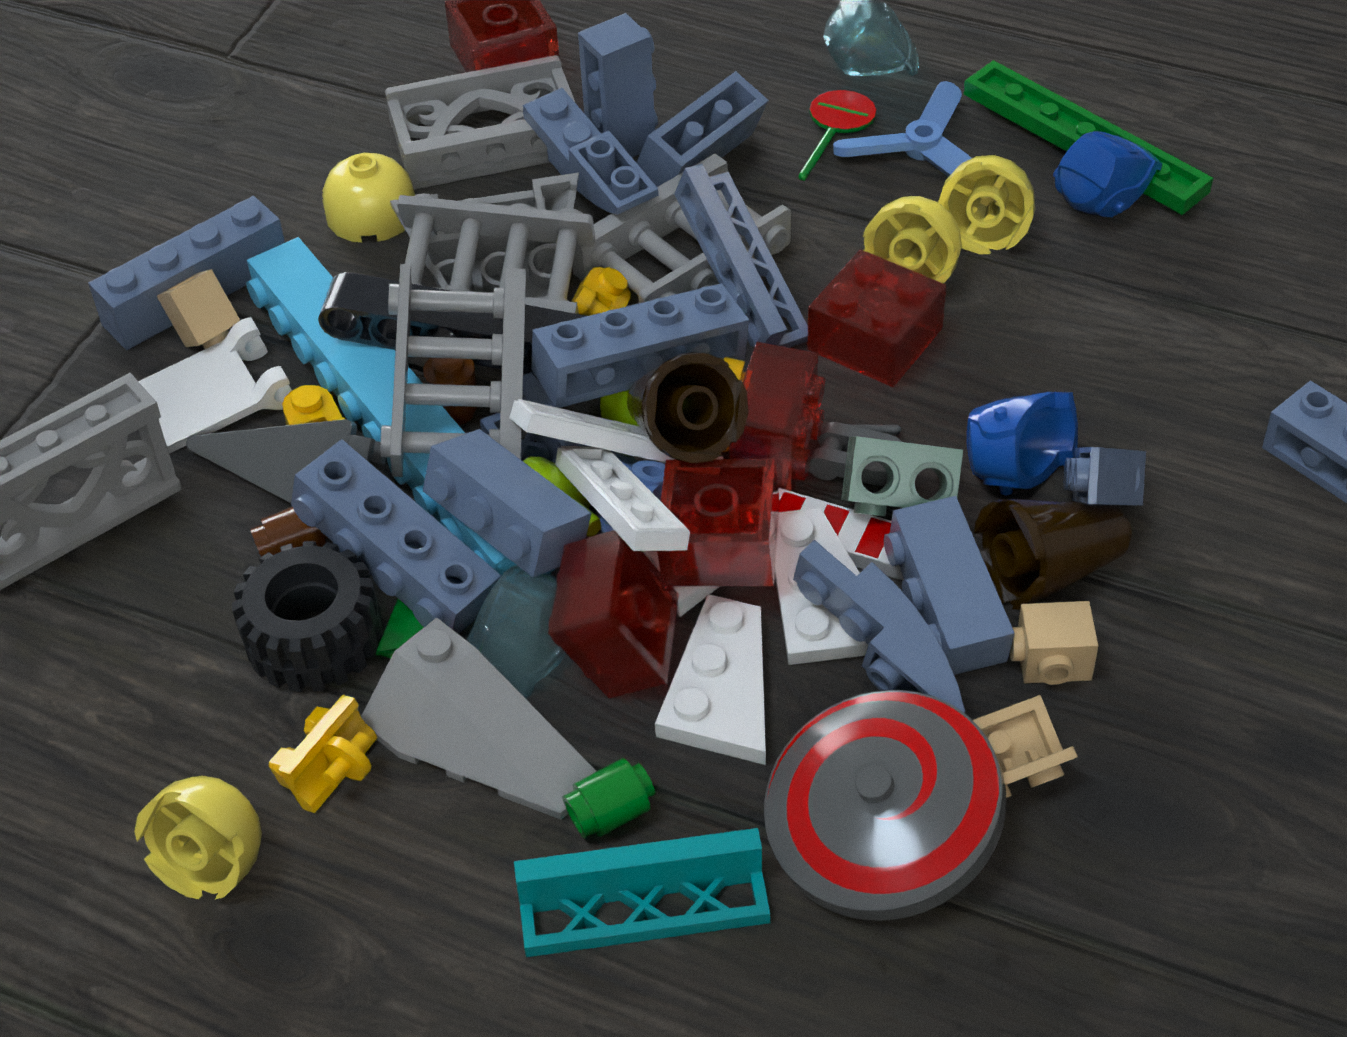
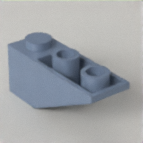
(1106, 476)

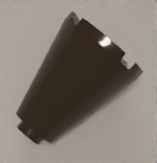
(690, 406)
(1047, 545)

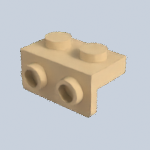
(1025, 743)

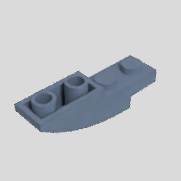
(575, 145)
(874, 610)

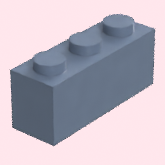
(619, 80)
(704, 128)
(504, 501)
(949, 583)

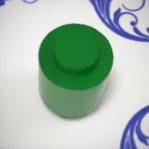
(609, 798)

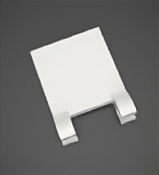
(215, 387)

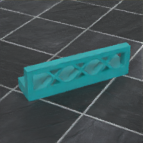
(637, 873)

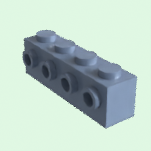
(223, 243)
(619, 346)
(1312, 437)
(394, 537)

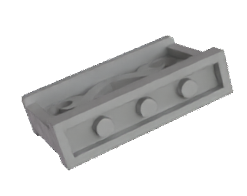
(459, 151)
(85, 436)

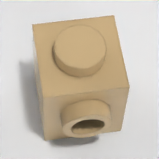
(199, 310)
(1055, 642)

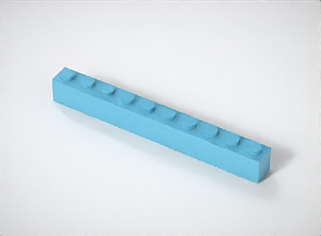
(293, 290)

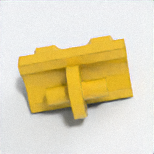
(328, 754)

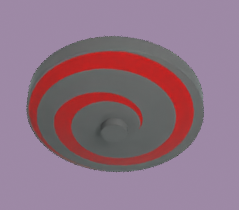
(885, 805)

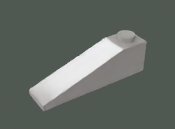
(462, 715)

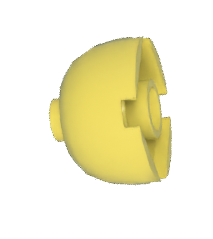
(360, 196)
(989, 203)
(916, 236)
(200, 836)

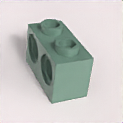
(903, 464)

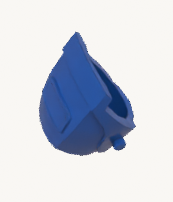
(1104, 173)
(1022, 439)

